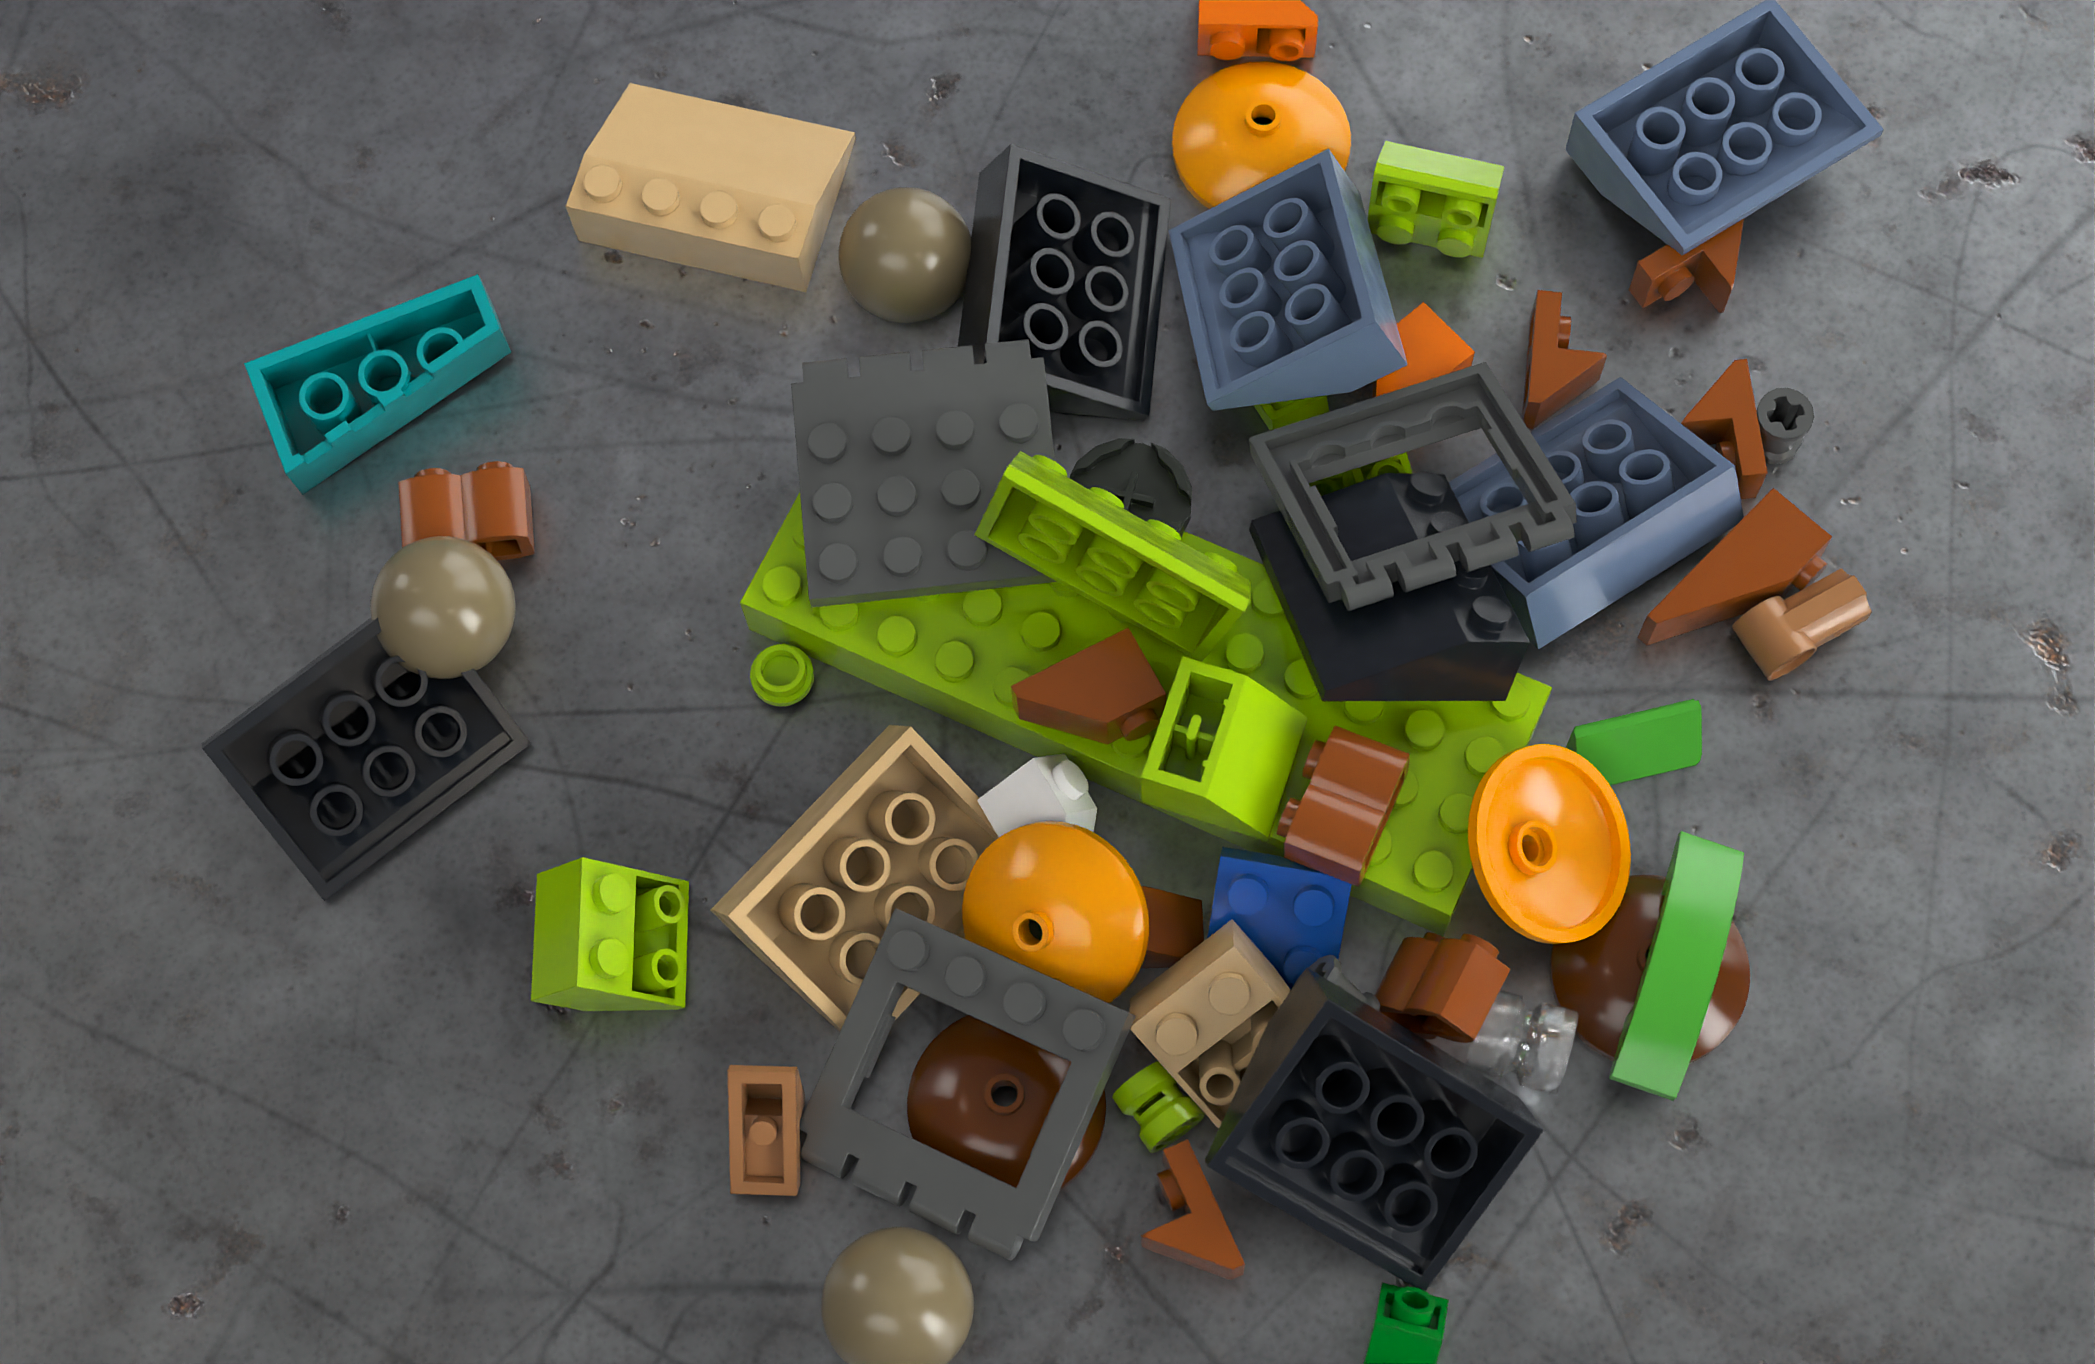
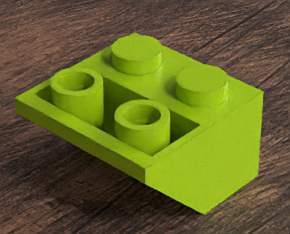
(1433, 199)
(1222, 750)
(609, 938)

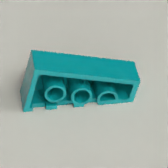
(373, 376)

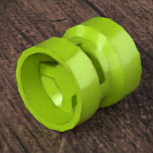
(1157, 1106)

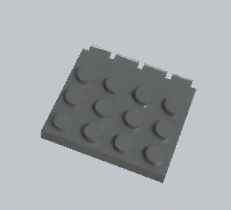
(907, 466)

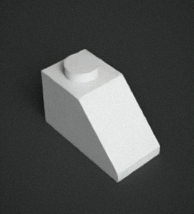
(1040, 791)

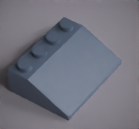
(1719, 128)
(1286, 291)
(1641, 499)

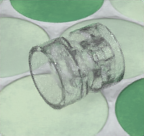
(1524, 1042)

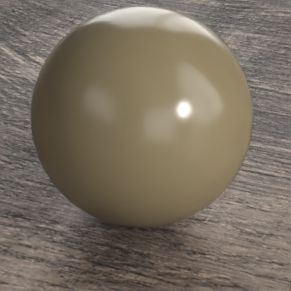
(905, 255)
(443, 606)
(897, 1299)

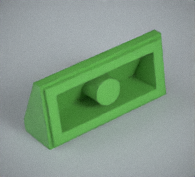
(1642, 742)

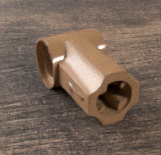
(1789, 630)

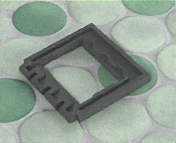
(1398, 424)
(999, 994)

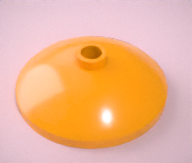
(1226, 152)
(1549, 844)
(1077, 893)

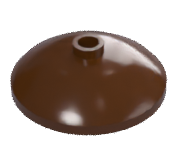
(1605, 971)
(954, 1106)

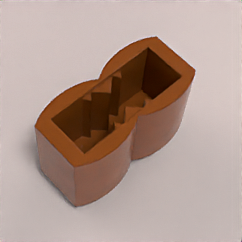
(478, 506)
(1344, 805)
(1442, 986)

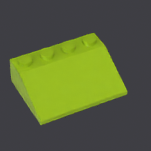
(1114, 556)

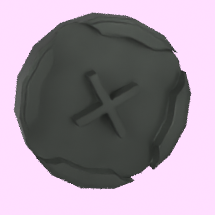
(1142, 477)

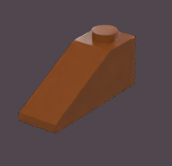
(1755, 561)

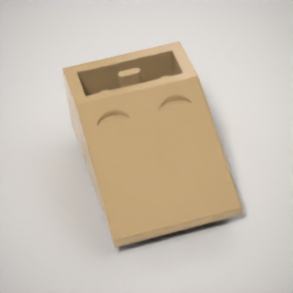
(1209, 1016)

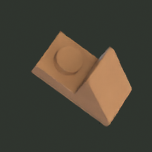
(764, 1129)

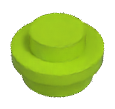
(782, 675)

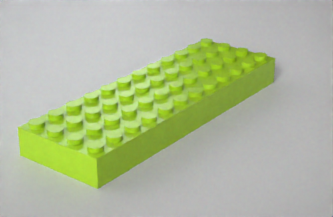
(971, 646)

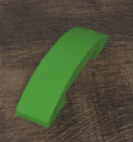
(1680, 967)

